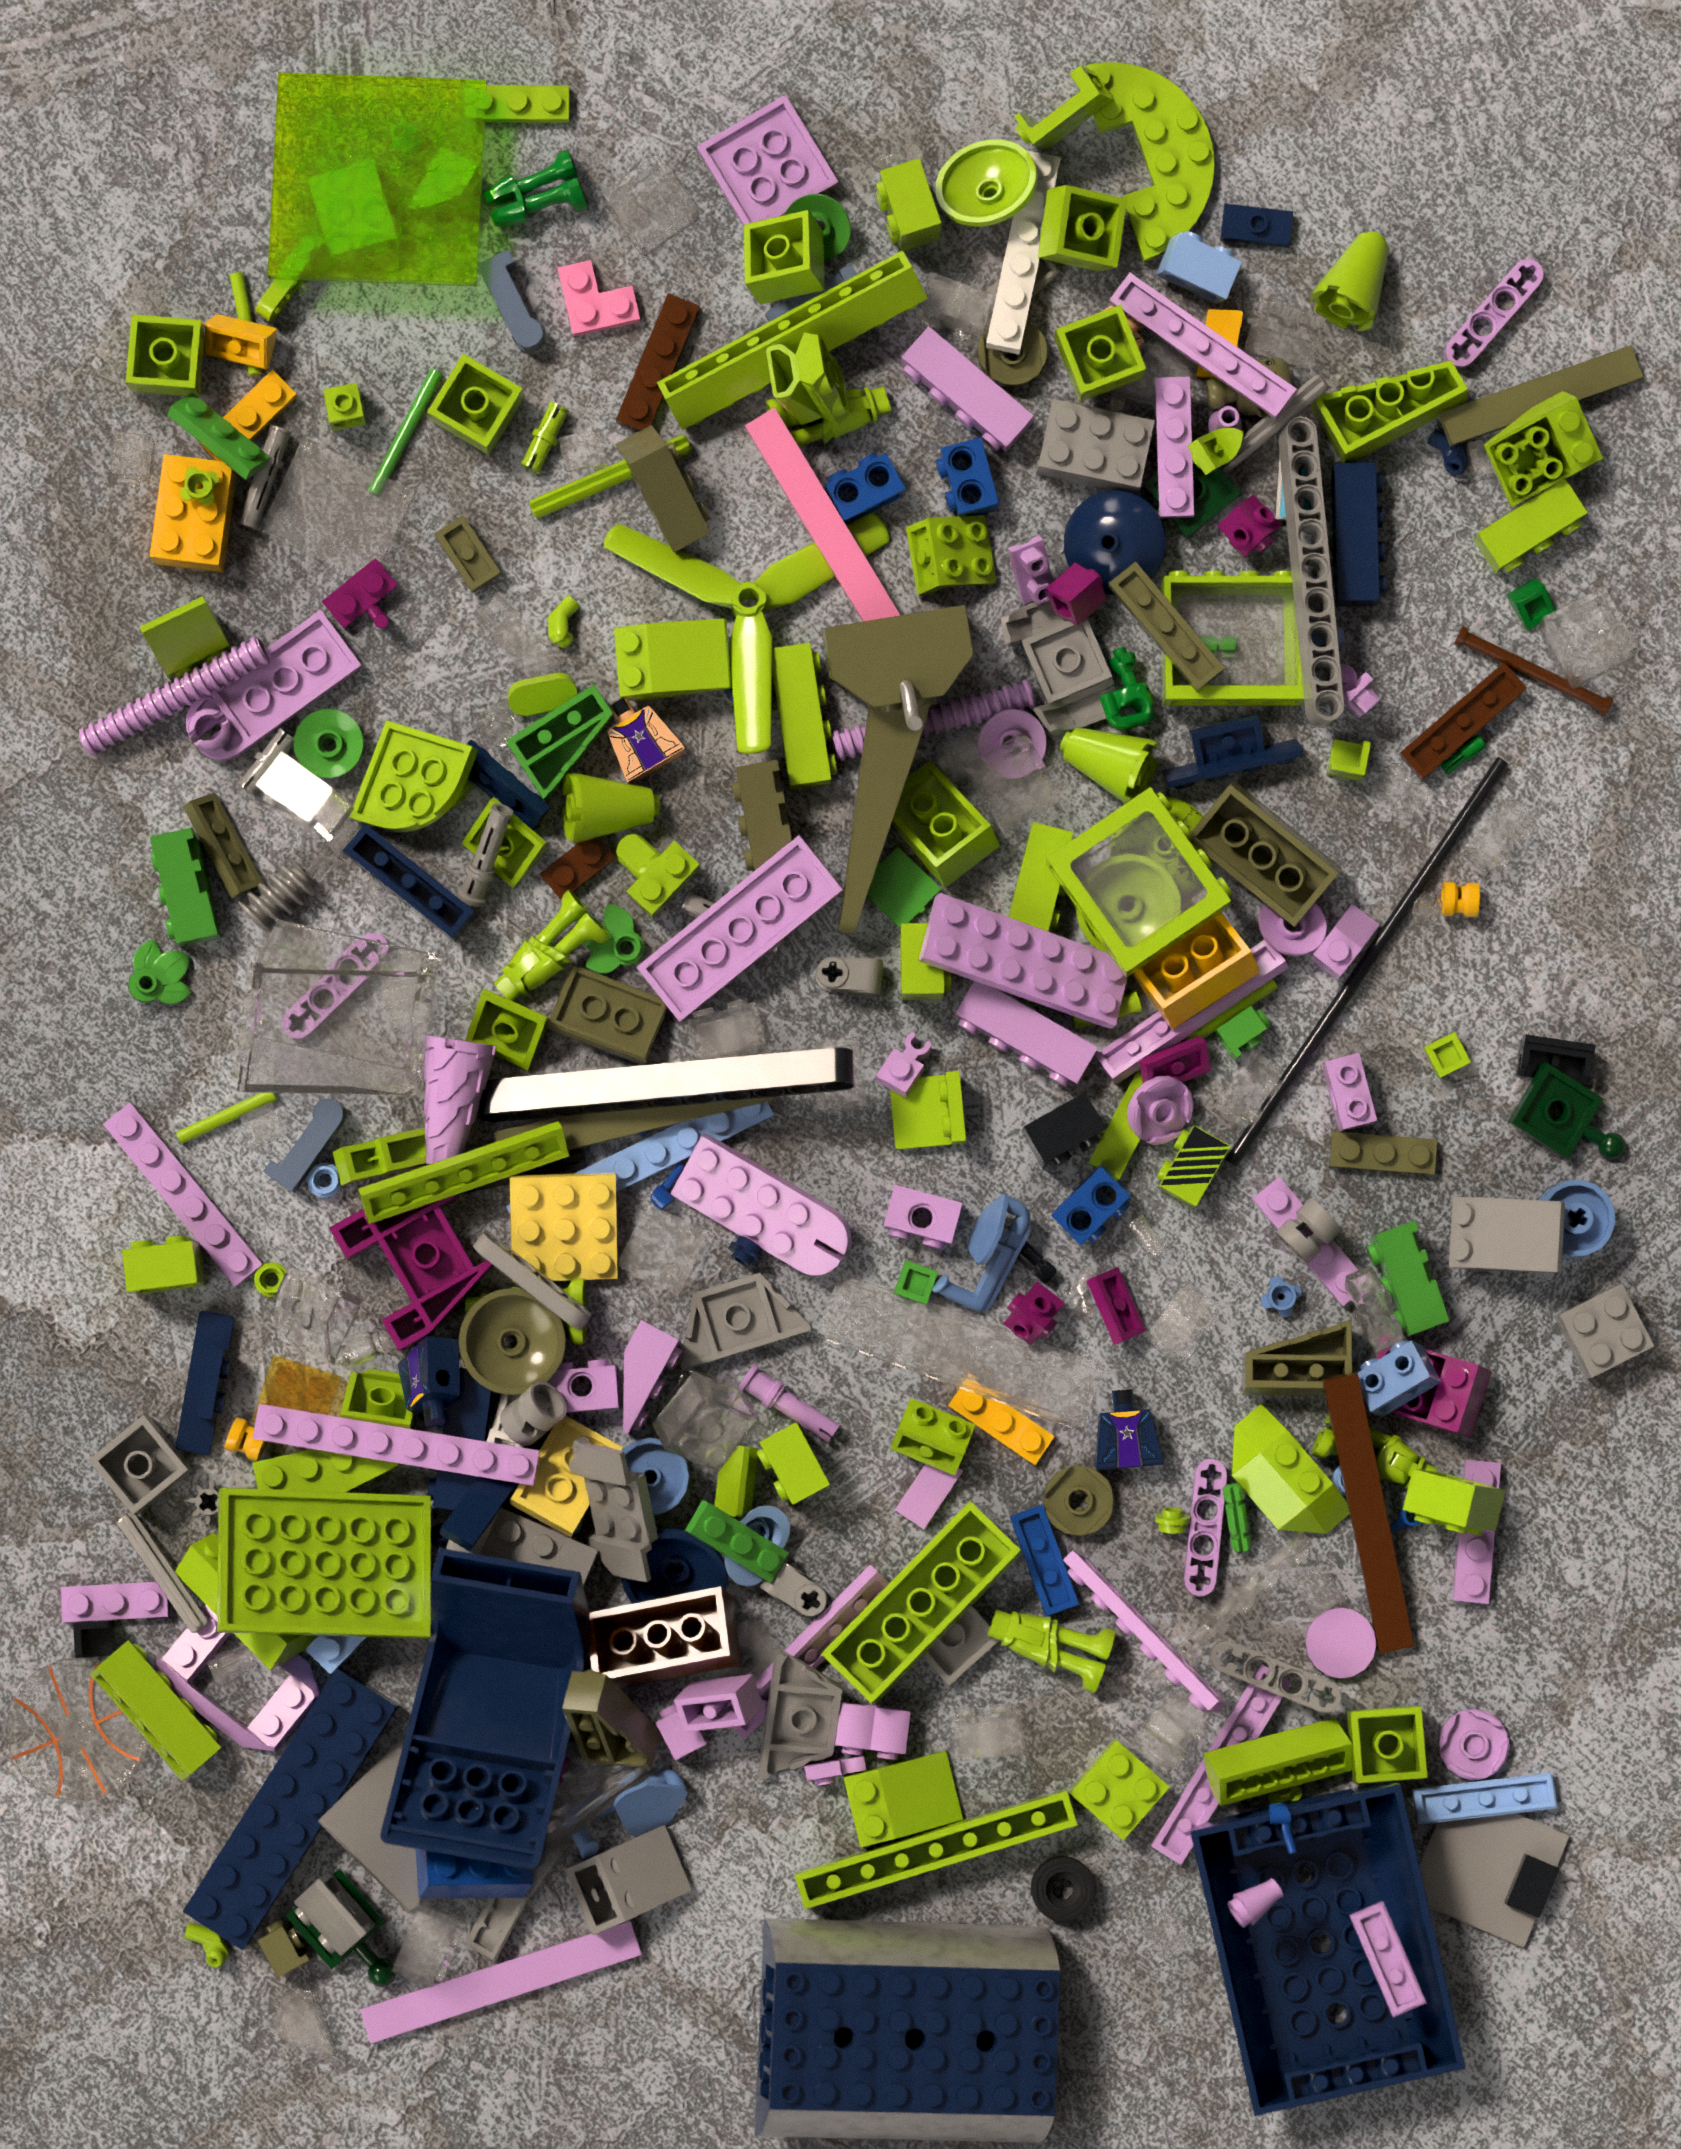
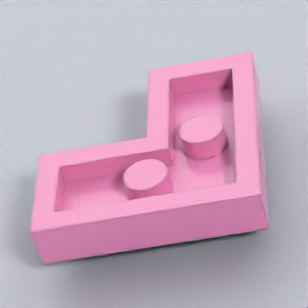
(593, 310)

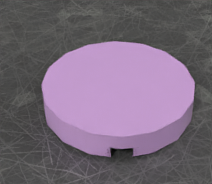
(1160, 1109)
(1340, 1643)
(1473, 1744)

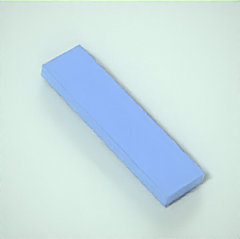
(1484, 1798)

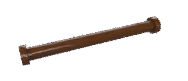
(1533, 670)

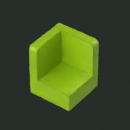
(1348, 759)

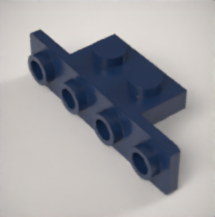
(1229, 749)
(204, 1383)

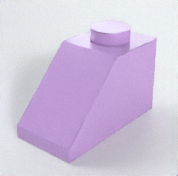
(1344, 942)

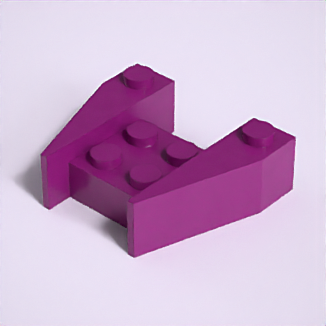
(424, 1260)

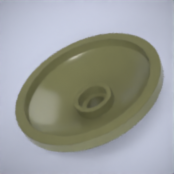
(538, 1338)

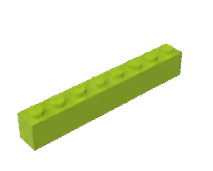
(836, 315)
(935, 1848)

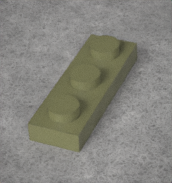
(223, 845)
(1383, 1153)

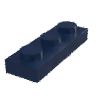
(506, 788)

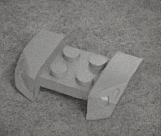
(1065, 665)
(619, 1510)
(528, 1541)

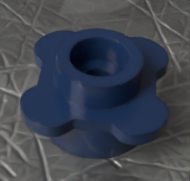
(745, 1251)

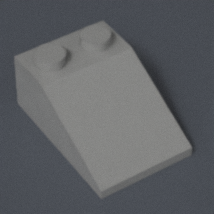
(1506, 1234)
(333, 1914)

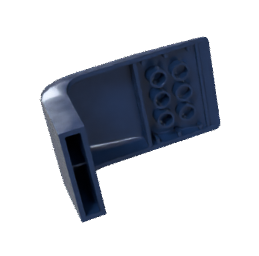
(489, 1710)

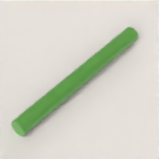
(410, 423)

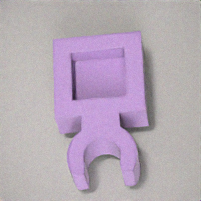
(902, 1069)
(825, 1772)

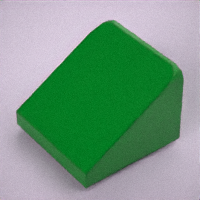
(1531, 603)

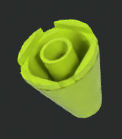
(1354, 283)
(1112, 760)
(604, 806)

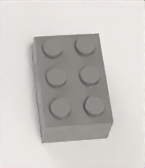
(1095, 447)

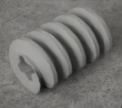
(278, 896)

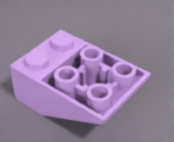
(644, 1364)

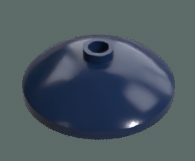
(1132, 524)
(700, 1568)

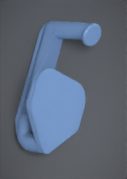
(984, 1239)
(641, 1808)

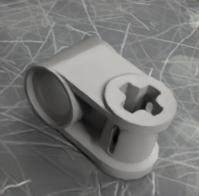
(857, 976)
(790, 1587)

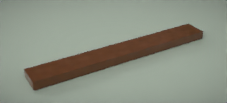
(1368, 1512)

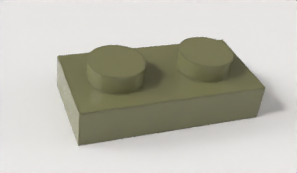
(467, 554)

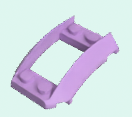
(276, 1718)

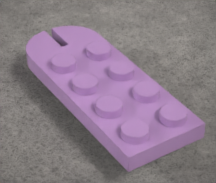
(299, 672)
(763, 1207)

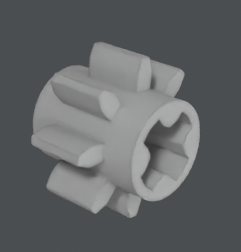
(200, 1501)

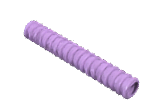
(174, 696)
(949, 715)

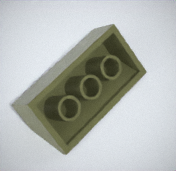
(1264, 853)

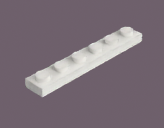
(1021, 263)

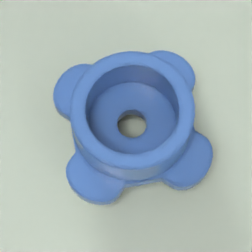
(1290, 1292)

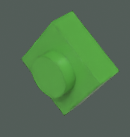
(915, 1282)

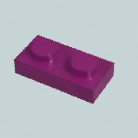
(1179, 1061)
(1116, 1305)

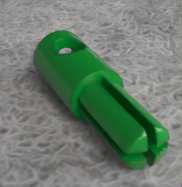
(1467, 752)

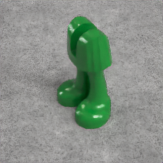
(514, 190)

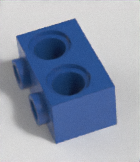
(976, 477)
(869, 497)
(1086, 1199)

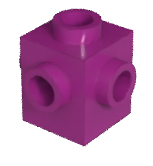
(1250, 526)
(1033, 1313)

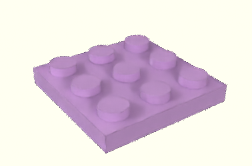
(766, 162)

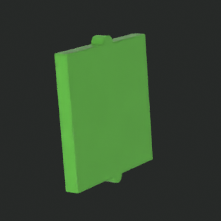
(901, 888)

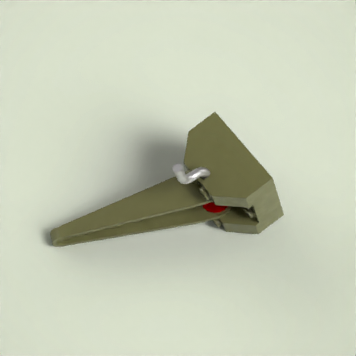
(898, 672)

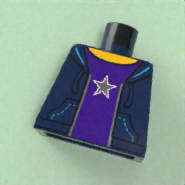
(431, 1378)
(1126, 1436)

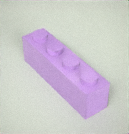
(966, 390)
(1026, 1033)

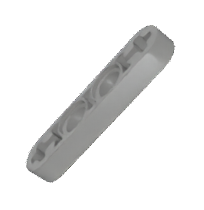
(532, 1280)
(1276, 1672)

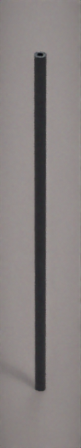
(1369, 958)

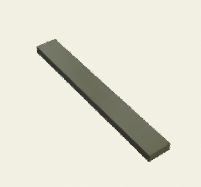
(606, 1126)

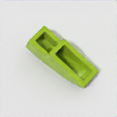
(381, 1156)

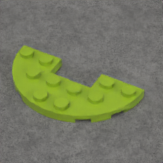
(1173, 148)

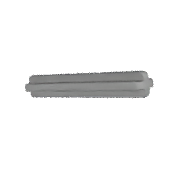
(1269, 426)
(163, 1572)

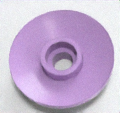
(1011, 723)
(1307, 933)

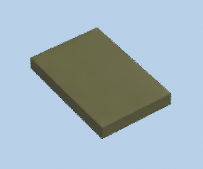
(608, 1014)

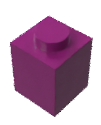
(1076, 593)

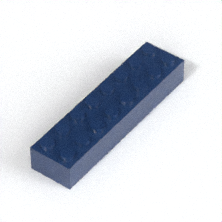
(287, 1808)

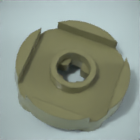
(1018, 372)
(1078, 1521)

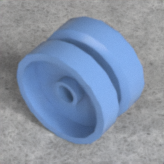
(1593, 1212)
(671, 1471)

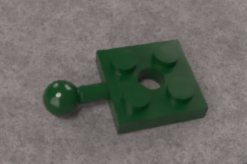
(1216, 495)
(1578, 1110)
(380, 1969)

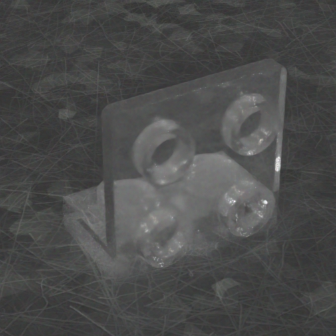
(663, 1250)

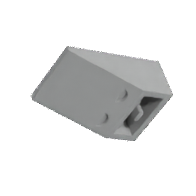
(628, 1879)

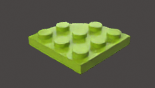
(411, 779)

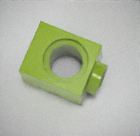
(344, 406)

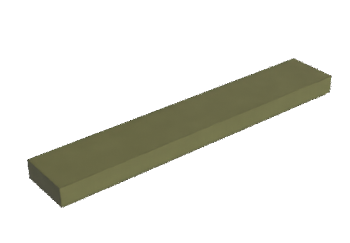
(1504, 407)

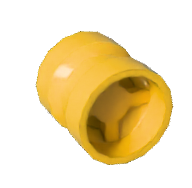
(1460, 899)
(236, 1437)

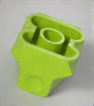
(808, 382)

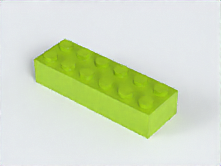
(922, 1603)

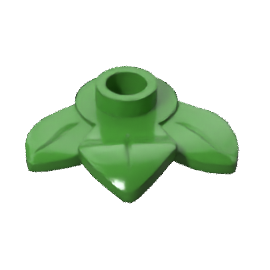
(608, 955)
(162, 971)

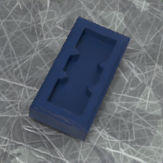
(1256, 225)

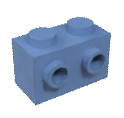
(1396, 1377)

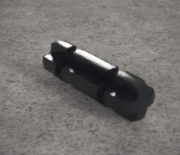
(1033, 1261)

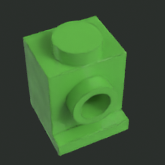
(1243, 1031)

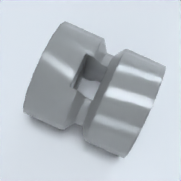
(1317, 1222)
(533, 1413)

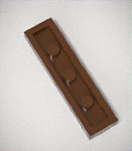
(657, 362)
(1462, 721)

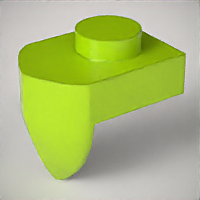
(1216, 448)

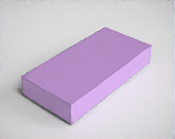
(926, 1494)

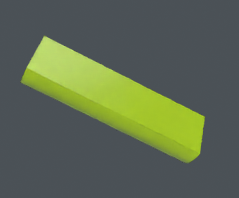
(1278, 1761)

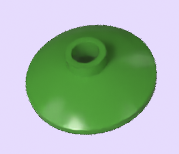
(836, 220)
(324, 726)

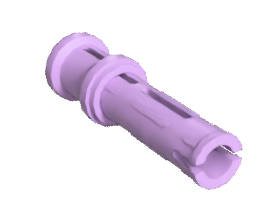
(773, 1394)

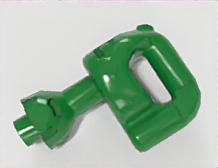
(1132, 695)

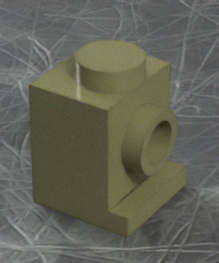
(283, 1948)

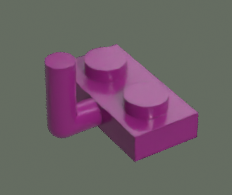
(360, 595)

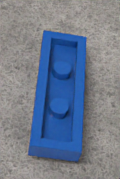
(1044, 1560)

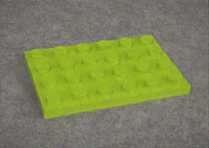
(324, 1563)

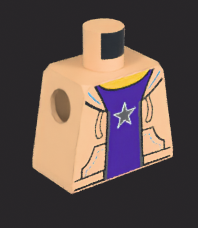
(641, 741)

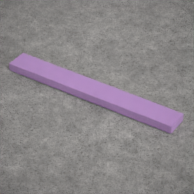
(500, 1982)

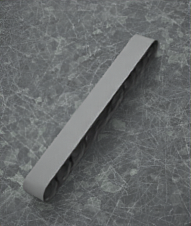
(1318, 557)

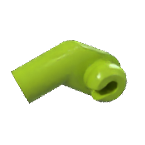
(558, 622)
(213, 1944)

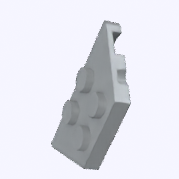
(737, 1319)
(798, 1717)

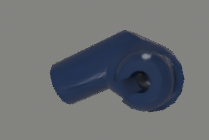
(1453, 457)

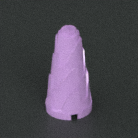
(453, 1090)

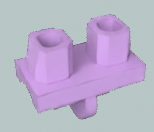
(1031, 570)
(1356, 692)

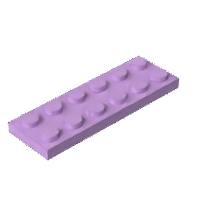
(740, 928)
(1023, 961)

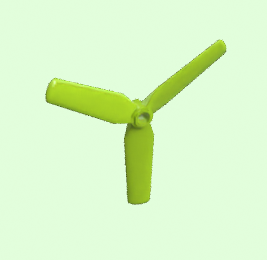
(750, 638)

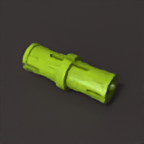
(544, 437)

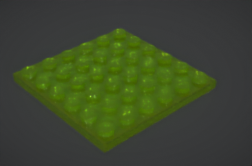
(377, 179)

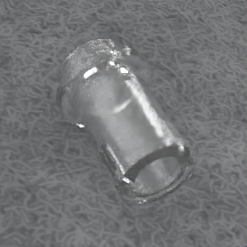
(1146, 1237)

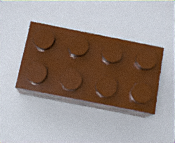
(665, 1637)

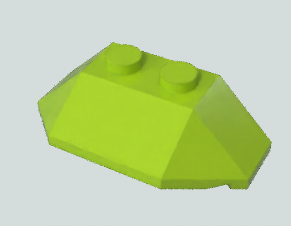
(1283, 1476)

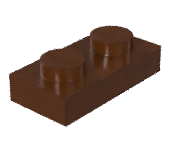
(577, 866)

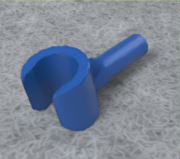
(661, 1196)
(1402, 1522)
(1281, 1815)

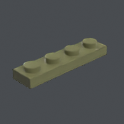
(1166, 626)

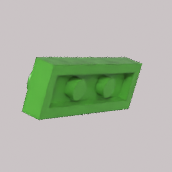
(218, 435)
(736, 1541)

